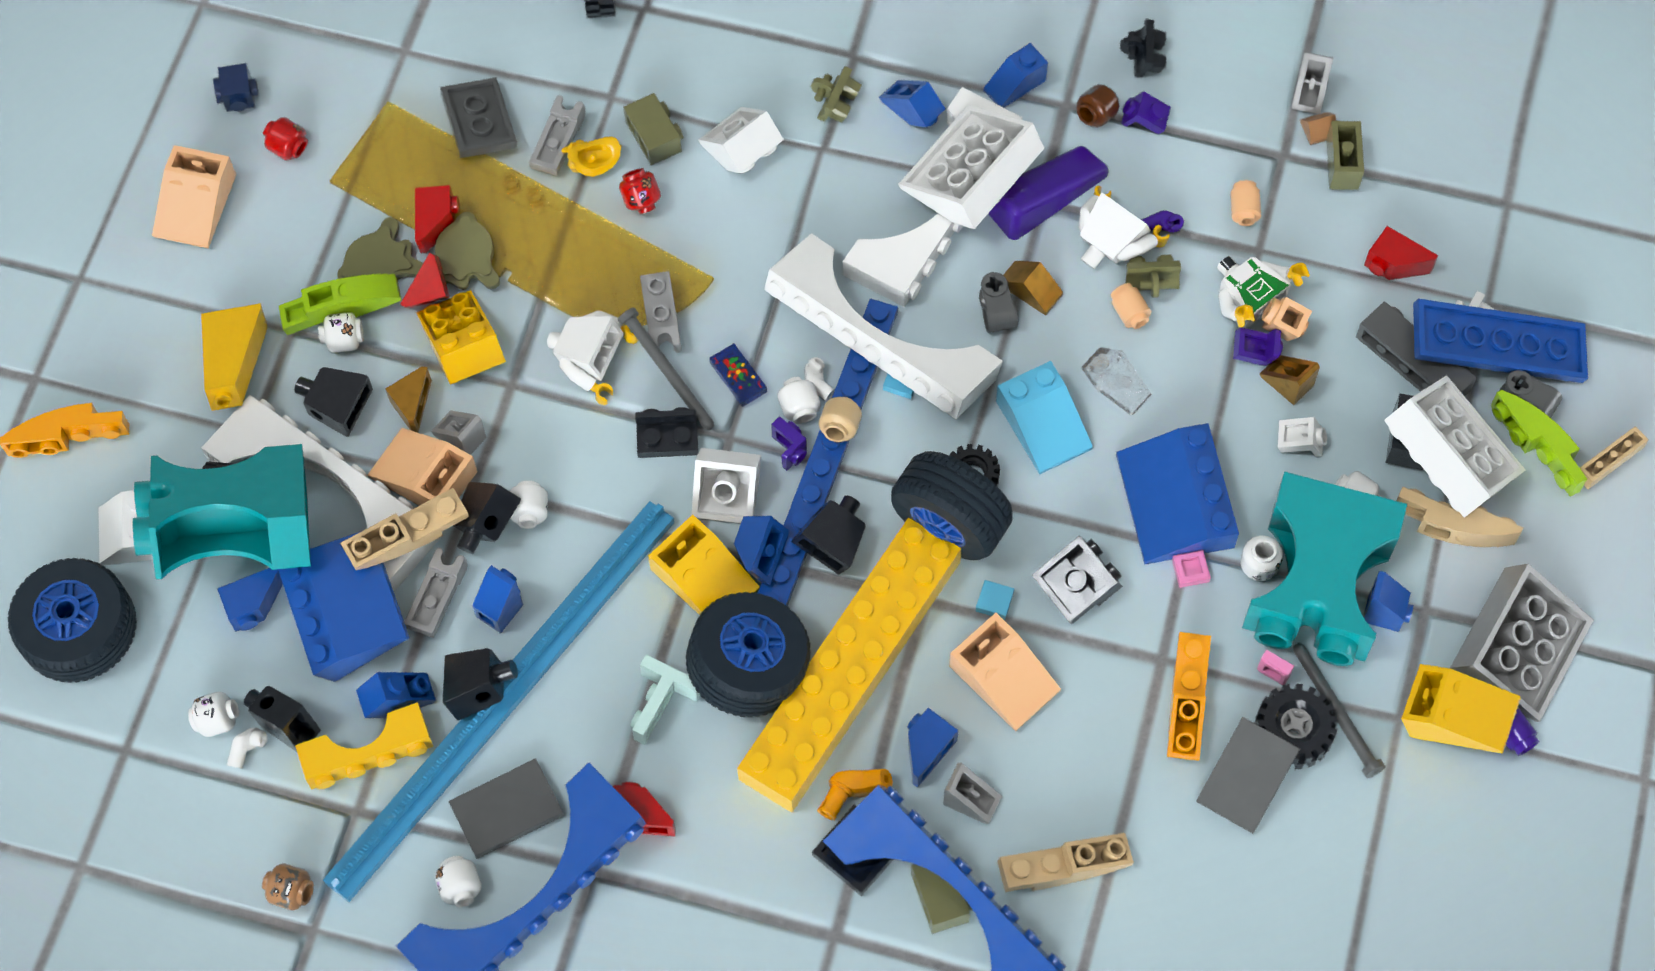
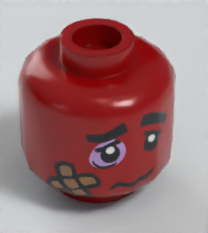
(285, 138)
(639, 190)

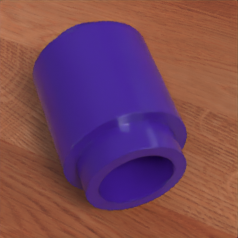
(1522, 735)

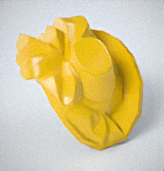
(594, 156)

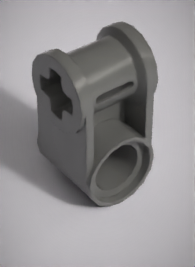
(997, 304)
(1533, 391)

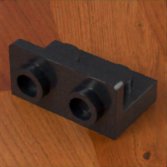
(666, 433)

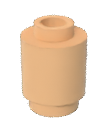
(1245, 203)
(1130, 306)

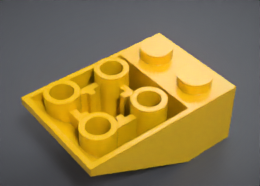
(461, 336)
(699, 566)
(1459, 710)

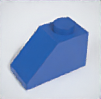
(1017, 76)
(913, 102)
(760, 545)
(250, 598)
(1388, 603)
(928, 743)

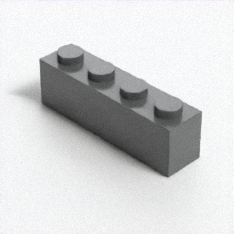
(1392, 339)

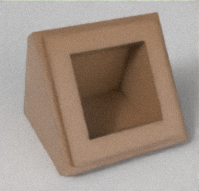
(1317, 126)

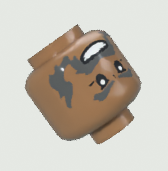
(288, 887)

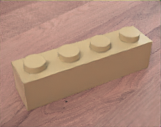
(1613, 456)

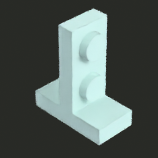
(659, 695)

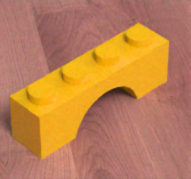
(402, 736)

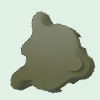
(467, 253)
(380, 254)

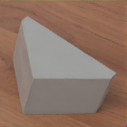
(1312, 83)
(461, 430)
(970, 795)

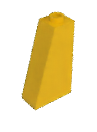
(230, 352)

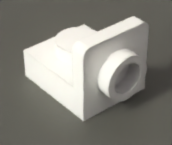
(1301, 435)

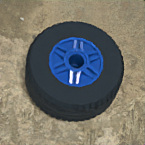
(953, 503)
(72, 620)
(747, 654)

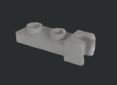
(556, 135)
(660, 309)
(435, 594)

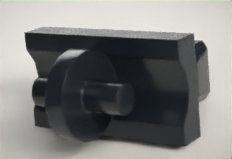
(1141, 46)

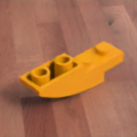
(53, 430)
(1188, 696)

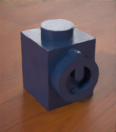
(235, 87)

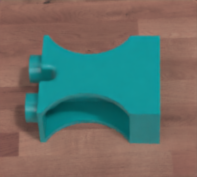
(232, 510)
(1328, 543)

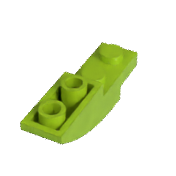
(343, 295)
(1536, 430)

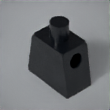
(335, 397)
(488, 511)
(833, 534)
(474, 681)
(281, 716)

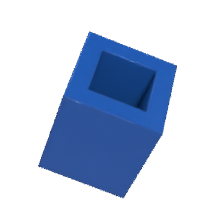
(497, 599)
(393, 691)

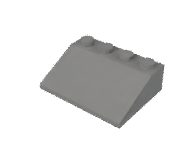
(1524, 638)

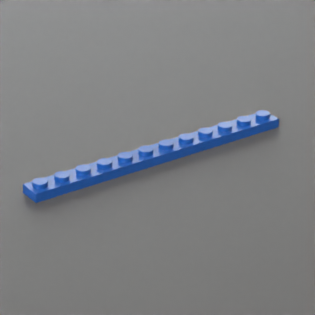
(825, 460)

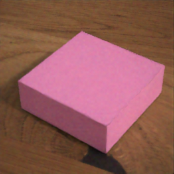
(1191, 569)
(1275, 667)

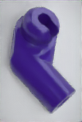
(1169, 221)

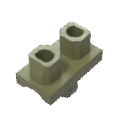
(842, 85)
(1153, 275)

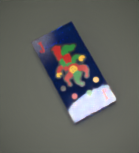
(738, 375)

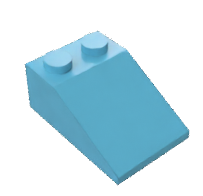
(1043, 417)

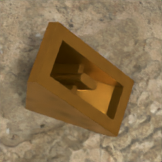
(1033, 285)
(1291, 376)
(410, 396)

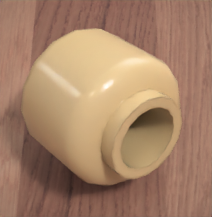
(840, 419)

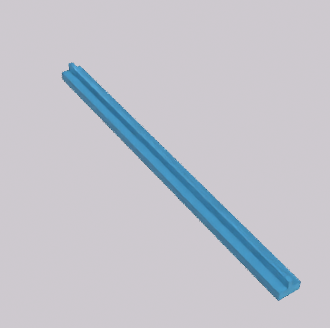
(475, 730)

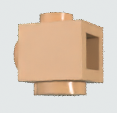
(1287, 317)

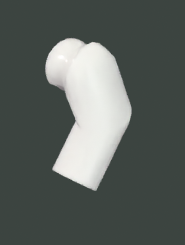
(815, 373)
(244, 742)

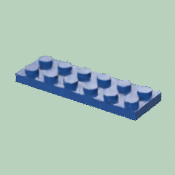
(1500, 340)

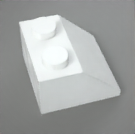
(742, 139)
(725, 485)
(116, 530)

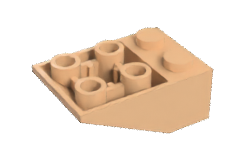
(192, 196)
(423, 467)
(1003, 672)

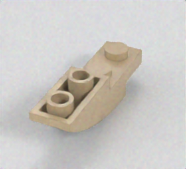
(1446, 524)
(405, 533)
(1065, 864)

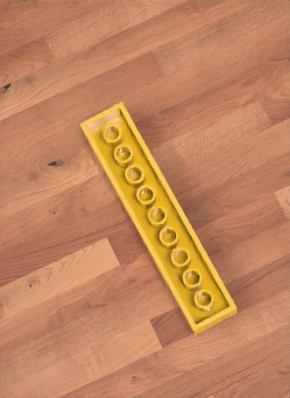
(849, 665)

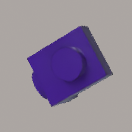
(1147, 112)
(1257, 346)
(791, 438)

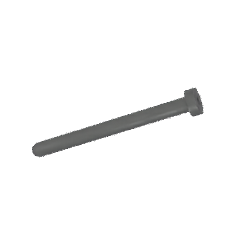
(629, 318)
(1372, 766)

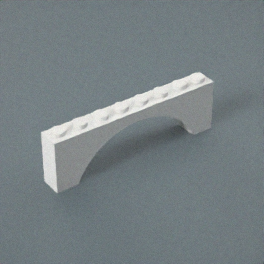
(900, 262)
(942, 376)
(258, 426)

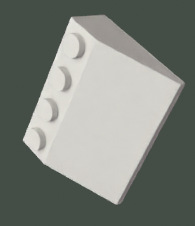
(973, 165)
(1454, 445)

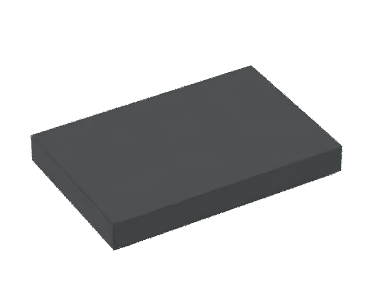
(478, 117)
(1248, 775)
(506, 808)

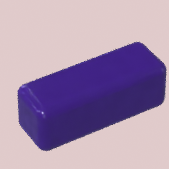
(1047, 190)

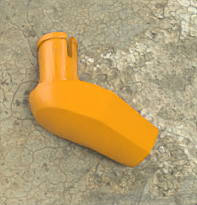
(851, 784)

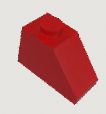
(433, 213)
(1399, 257)
(656, 818)

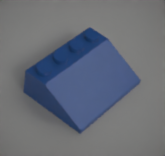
(1178, 494)
(342, 612)

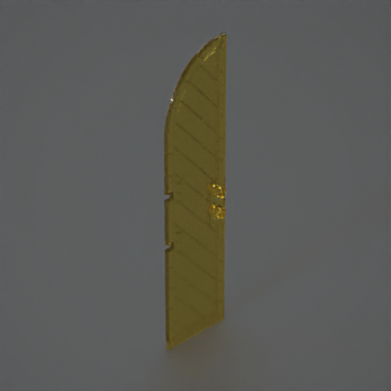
(537, 234)

